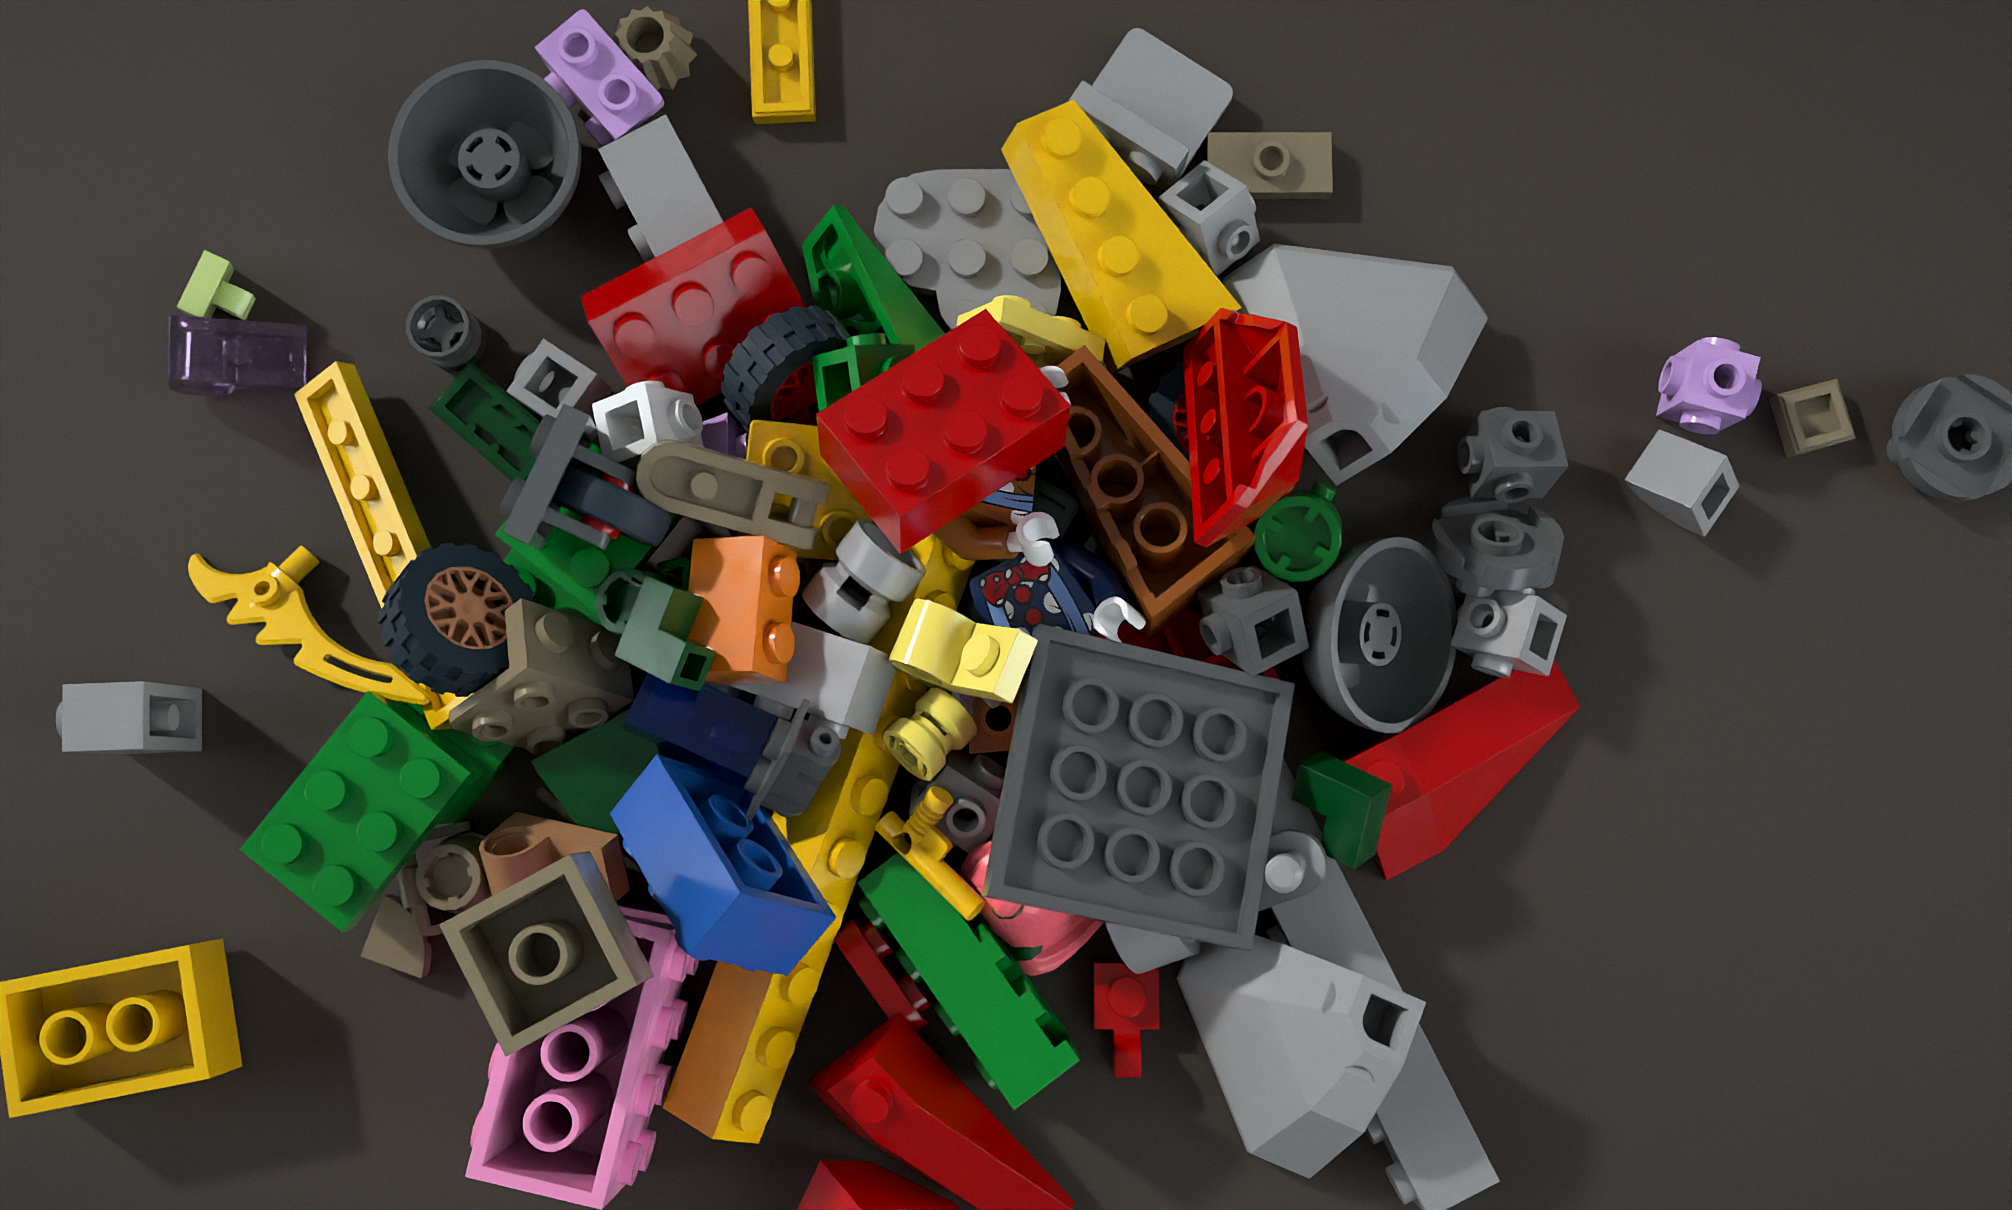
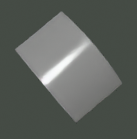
(1683, 481)

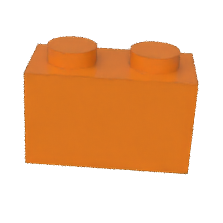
(745, 607)

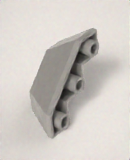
(1373, 343)
(1297, 1046)

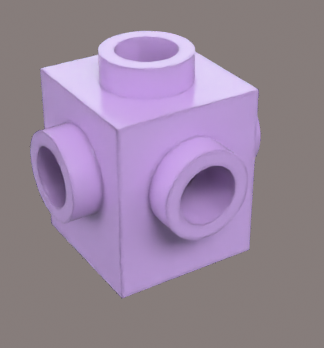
(1709, 386)

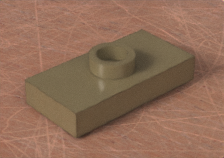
(1275, 162)

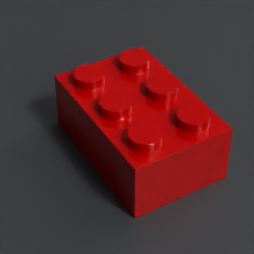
(691, 307)
(942, 430)

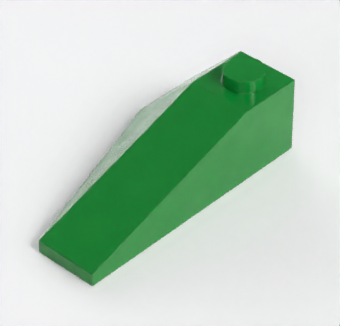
(860, 284)

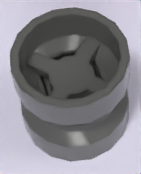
(435, 324)

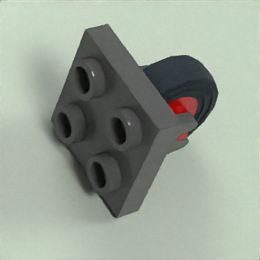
(605, 503)

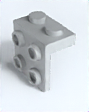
(1154, 106)

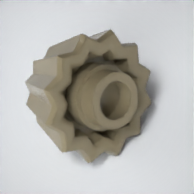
(656, 46)

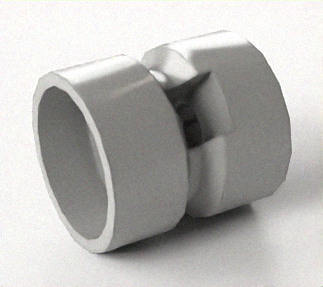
(876, 566)

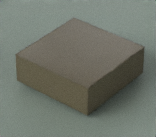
(1812, 418)

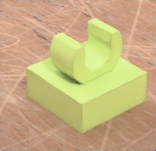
(210, 289)

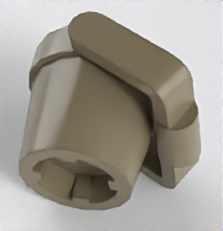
(446, 877)

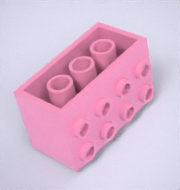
(578, 1102)

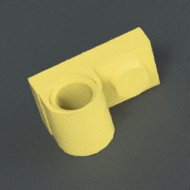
(961, 655)

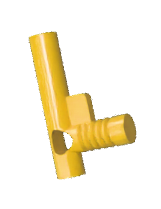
(929, 850)

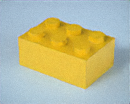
(117, 1028)

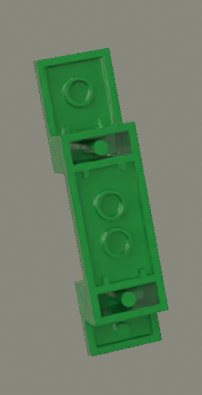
(391, 777)

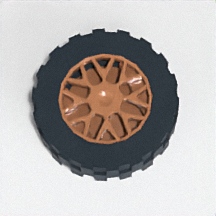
(430, 601)

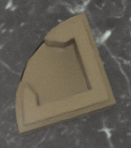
(395, 940)

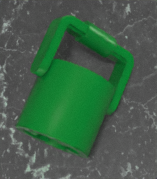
(1300, 534)

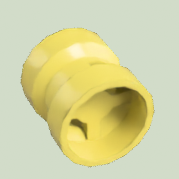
(930, 733)

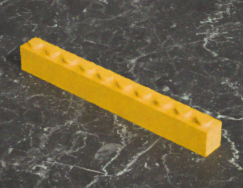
(755, 1017)

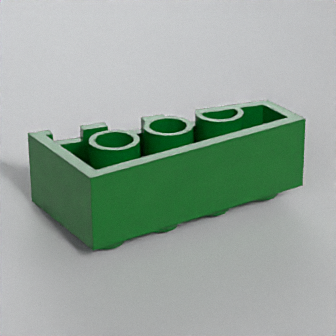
(975, 980)

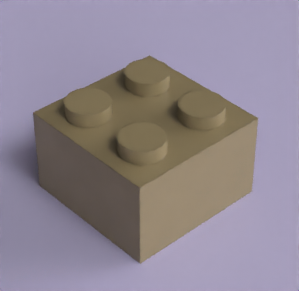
(546, 951)

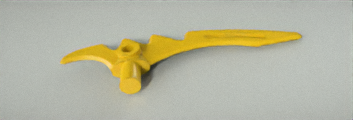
(278, 600)

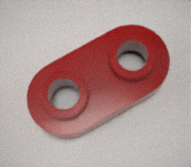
(867, 953)

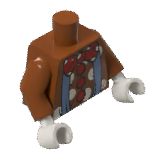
(1004, 520)

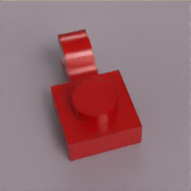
(1125, 1005)

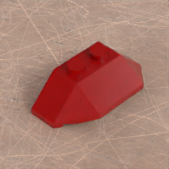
(1242, 419)

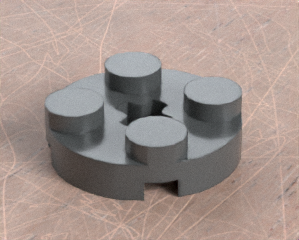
(1922, 443)
(1496, 546)

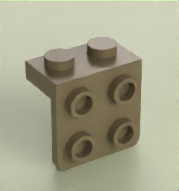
(556, 683)

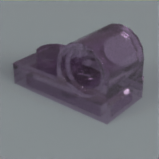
(229, 354)

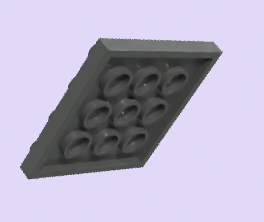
(1140, 789)

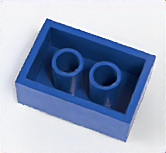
(719, 877)

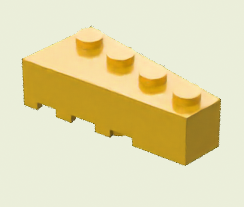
(1111, 239)

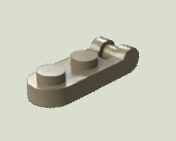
(729, 491)

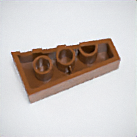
(1138, 497)

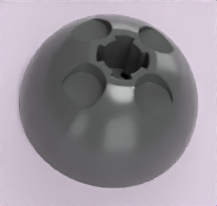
(464, 134)
(1380, 634)

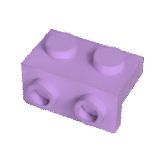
(599, 78)

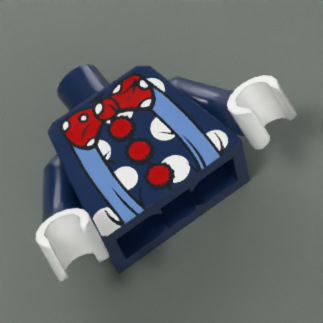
(1069, 593)

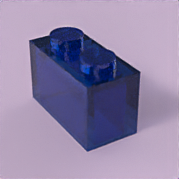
(701, 725)

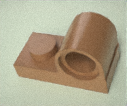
(531, 843)

